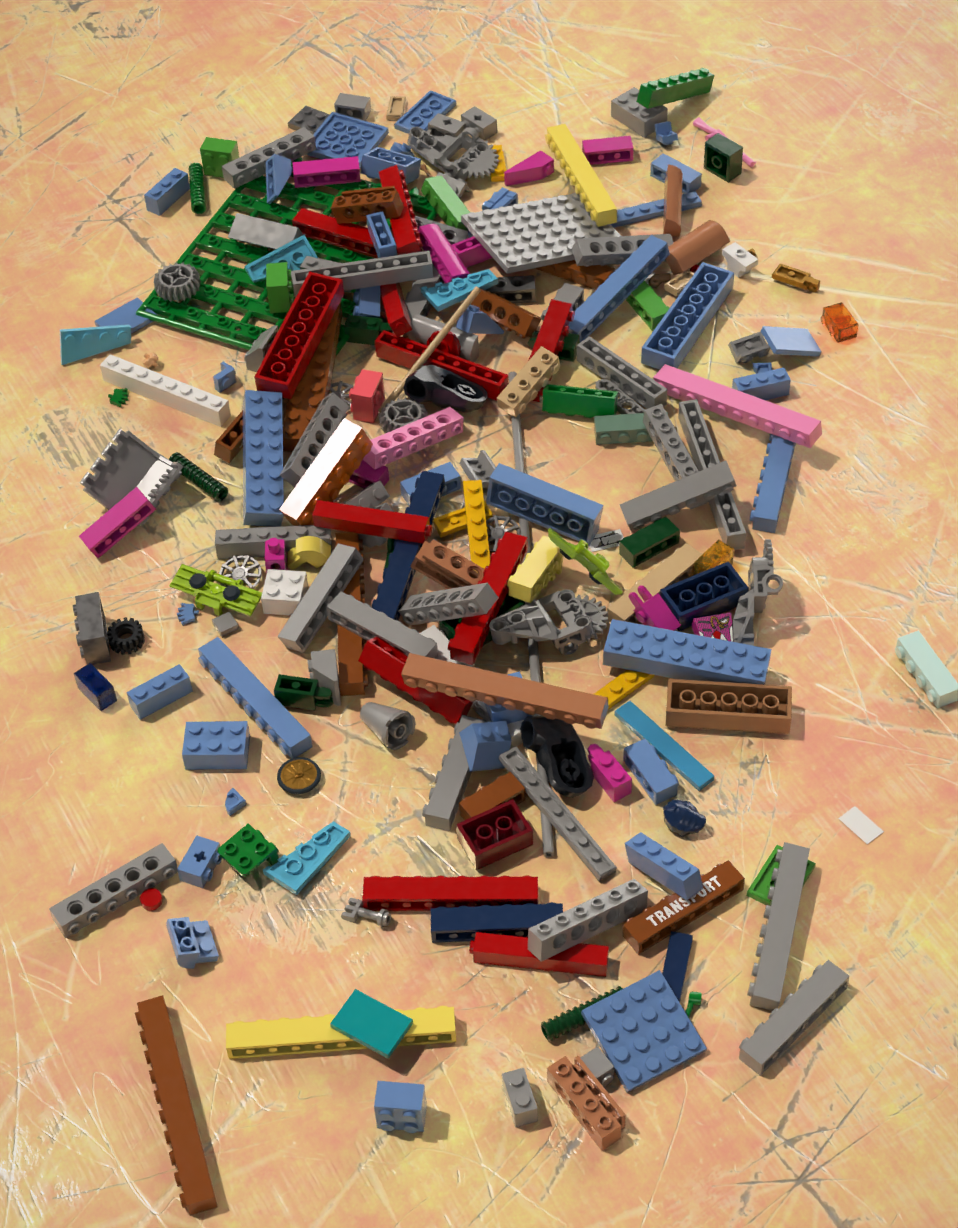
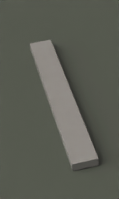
(558, 814)

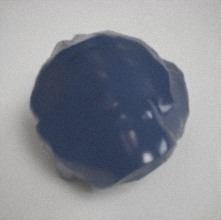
(683, 817)

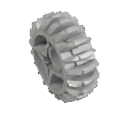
(176, 282)
(402, 413)

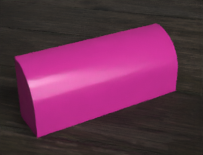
(442, 253)

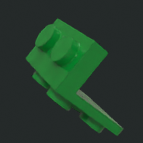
(248, 850)

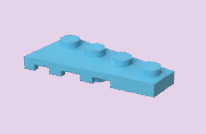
(292, 253)
(448, 294)
(89, 341)
(306, 861)

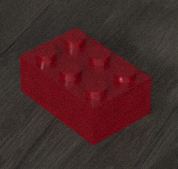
(494, 834)

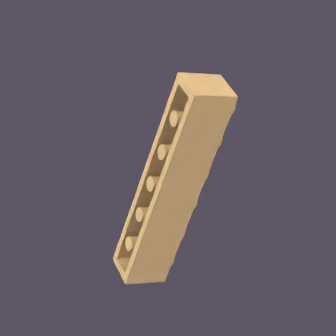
(670, 571)

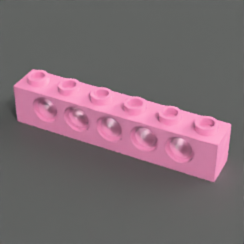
(414, 437)

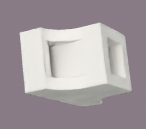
(738, 259)

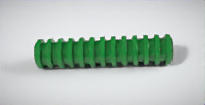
(197, 188)

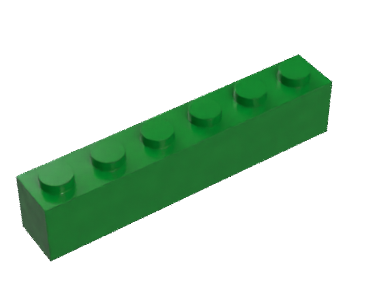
(675, 88)

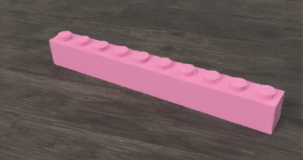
(740, 406)

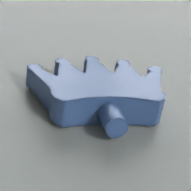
(187, 613)

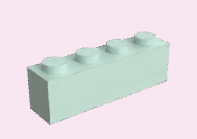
(927, 669)

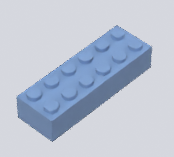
(544, 503)

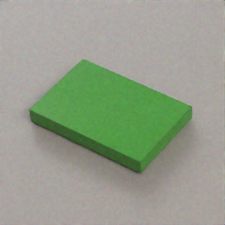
(762, 883)

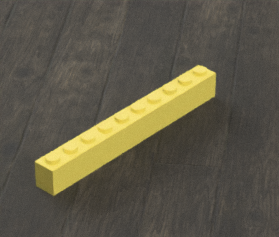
(581, 175)
(315, 1034)

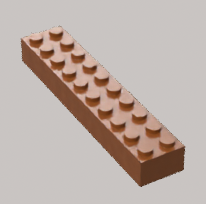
(313, 385)

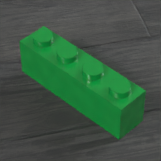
(579, 401)

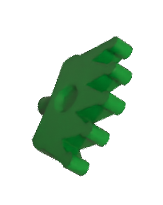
(119, 397)

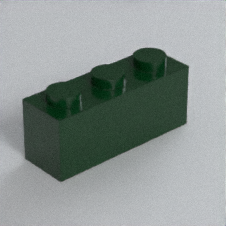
(649, 541)

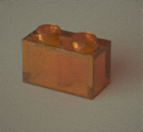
(839, 322)

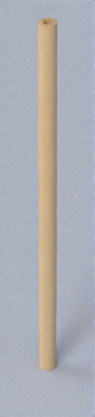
(434, 343)

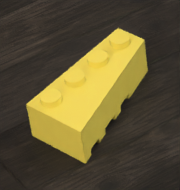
(536, 570)

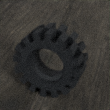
(128, 644)

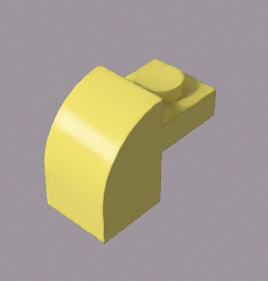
(308, 549)

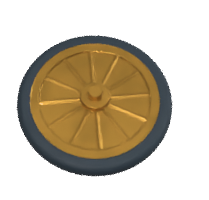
(298, 775)

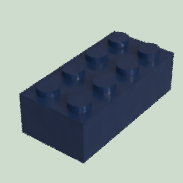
(704, 594)

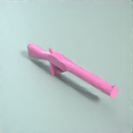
(699, 123)

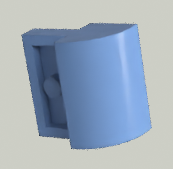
(191, 941)

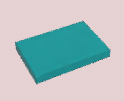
(371, 1023)

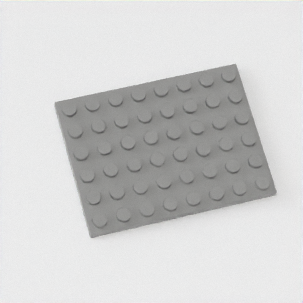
(534, 231)

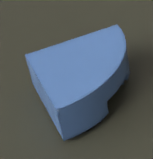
(762, 367)
(234, 802)

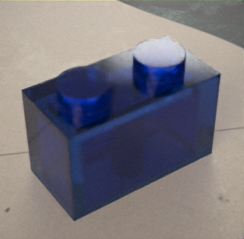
(95, 687)

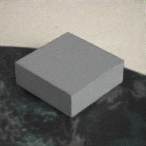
(225, 624)

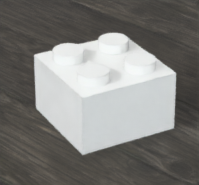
(283, 591)

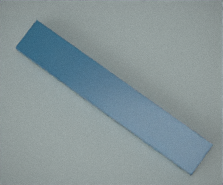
(665, 745)

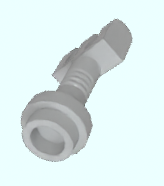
(356, 909)

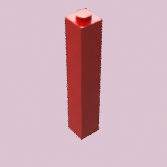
(395, 308)
(371, 521)
(514, 952)

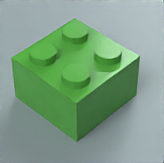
(217, 153)
(279, 287)

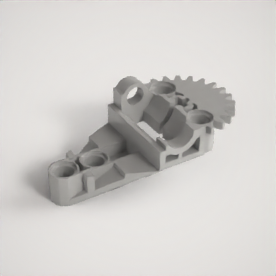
(476, 161)
(759, 576)
(532, 621)

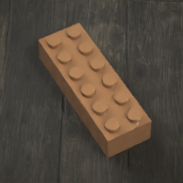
(729, 706)

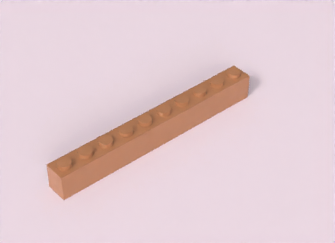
(505, 690)

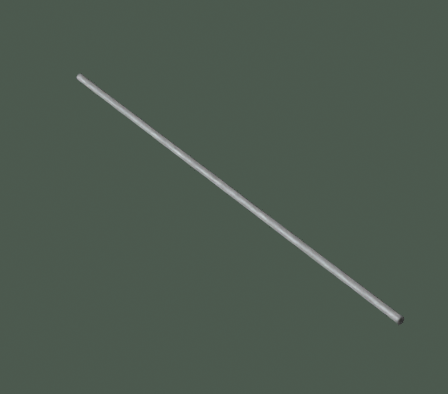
(547, 834)

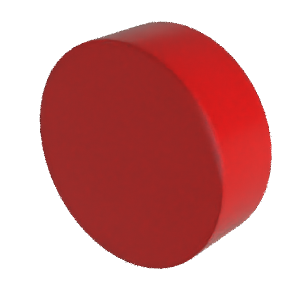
(151, 899)

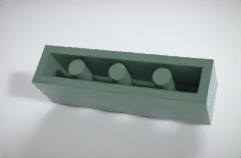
(620, 429)

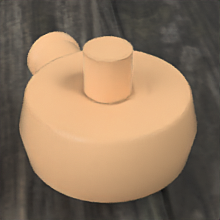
(150, 360)

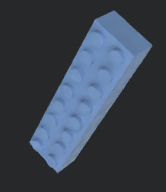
(687, 317)
(262, 458)
(683, 655)

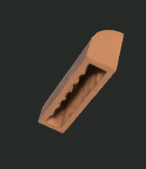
(672, 201)
(696, 246)

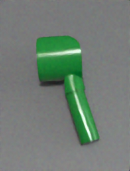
(694, 999)

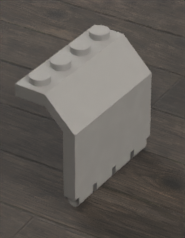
(127, 467)

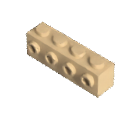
(528, 382)

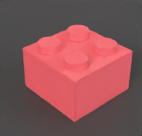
(367, 396)

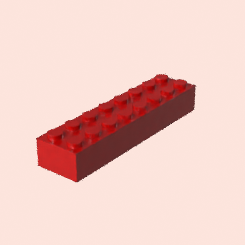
(299, 334)

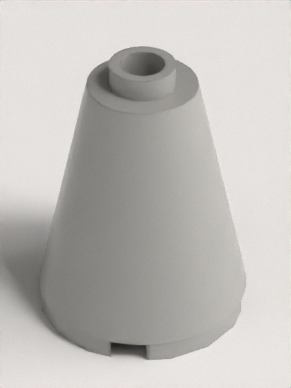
(388, 724)

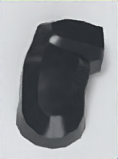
(444, 389)
(559, 753)

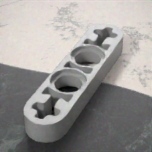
(624, 399)

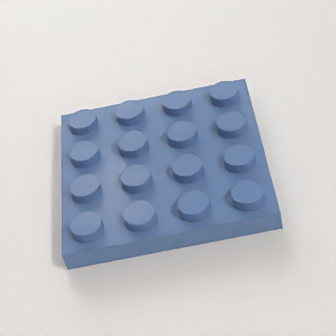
(346, 137)
(643, 1031)

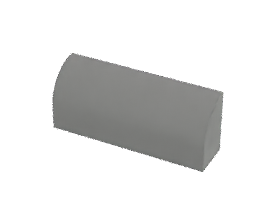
(262, 232)
(424, 327)

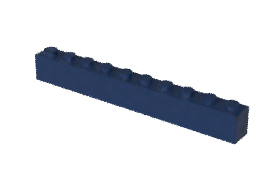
(399, 574)

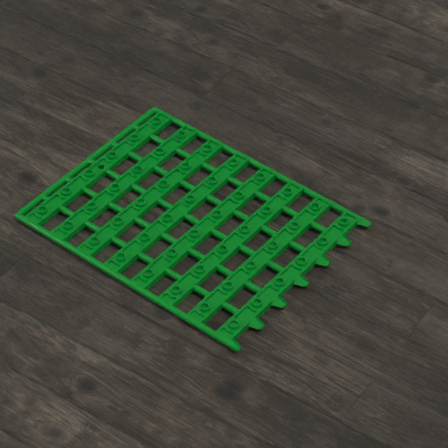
(247, 253)

